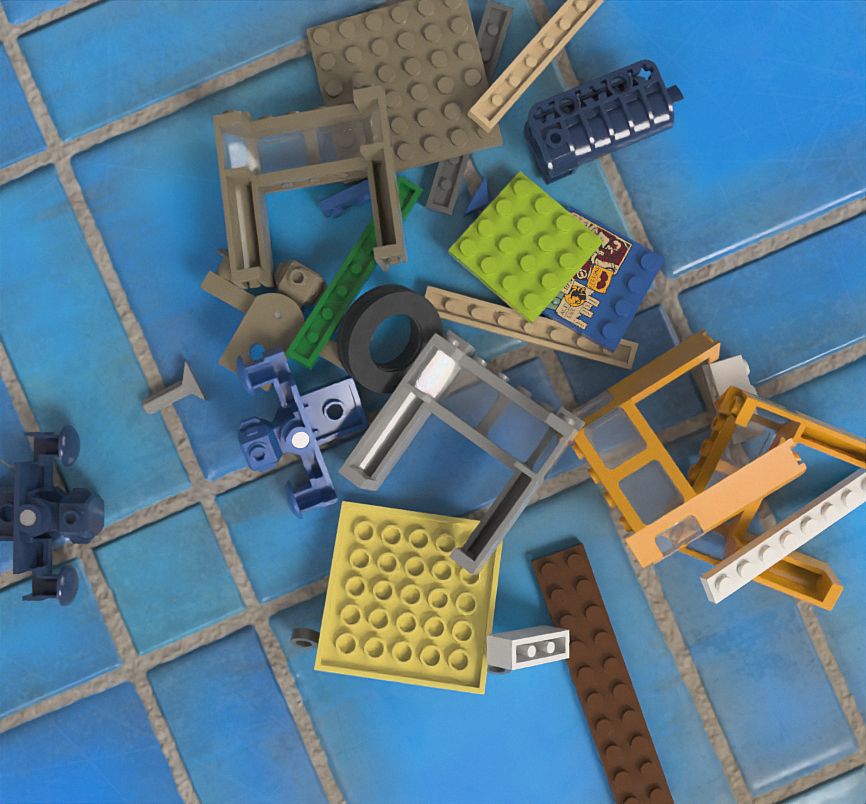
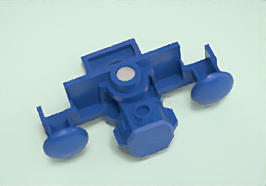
(297, 426)

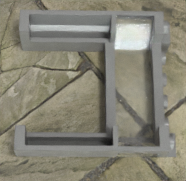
(484, 411)

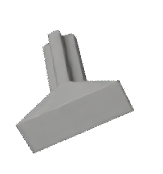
(181, 389)

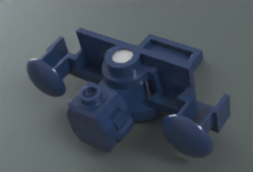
(46, 514)

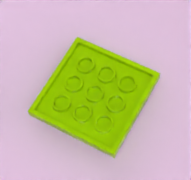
(525, 247)

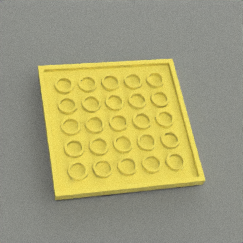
(403, 604)

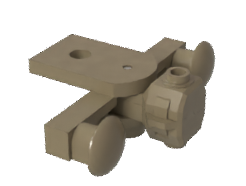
(270, 317)

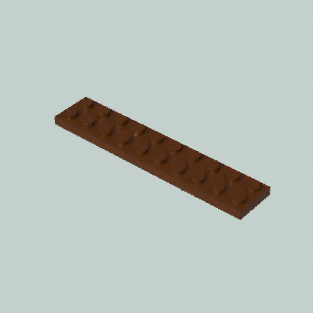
(601, 678)

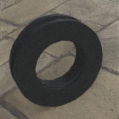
(364, 318)

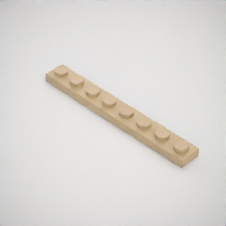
(531, 62)
(541, 332)

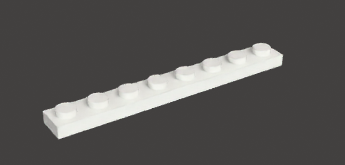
(784, 537)

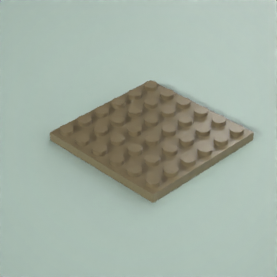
(429, 72)

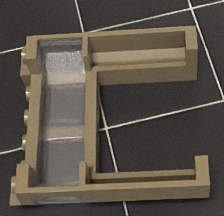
(302, 153)

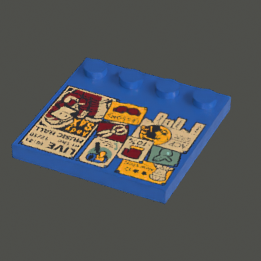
(606, 288)

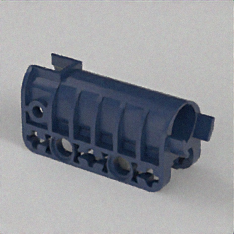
(602, 124)

